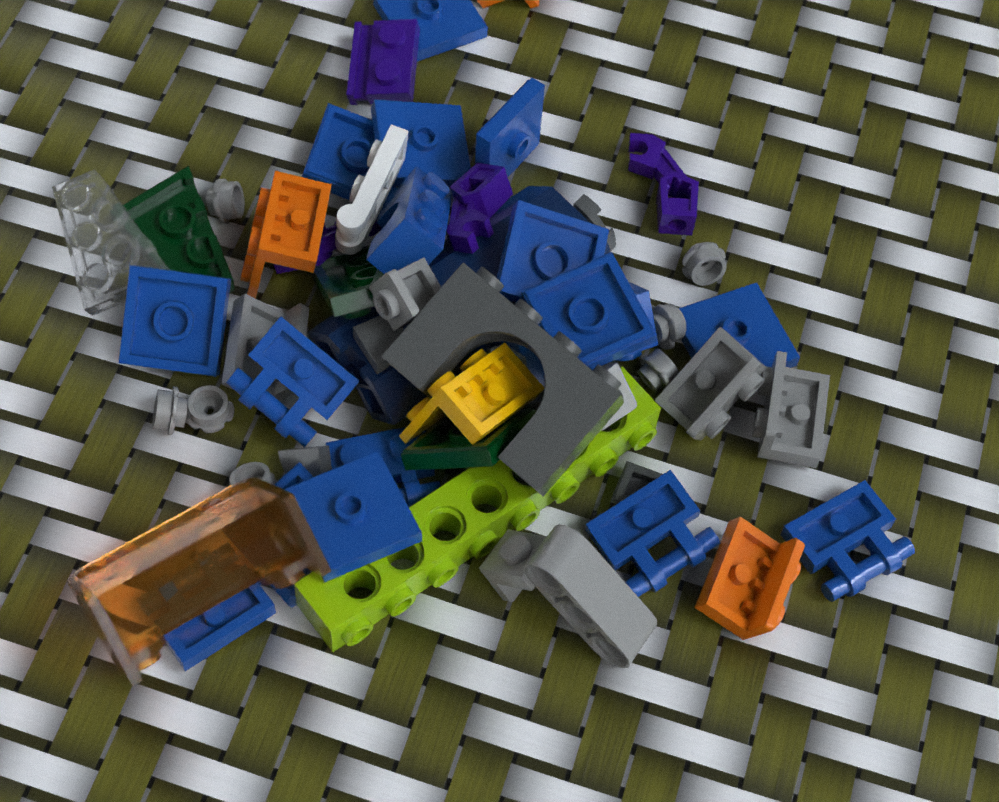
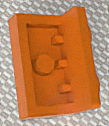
(749, 580)

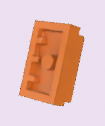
(286, 227)

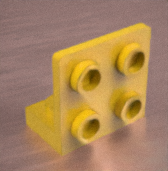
(479, 397)

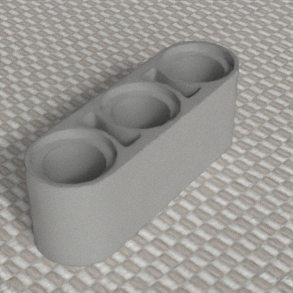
(591, 596)

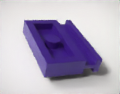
(383, 61)

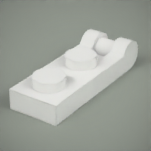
(370, 192)

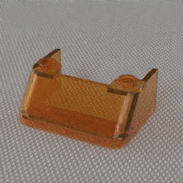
(192, 565)

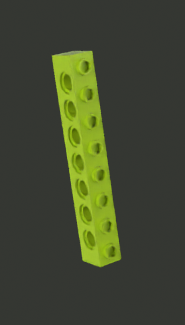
(452, 509)

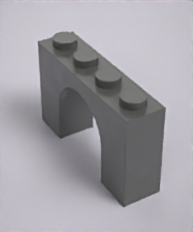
(474, 313)

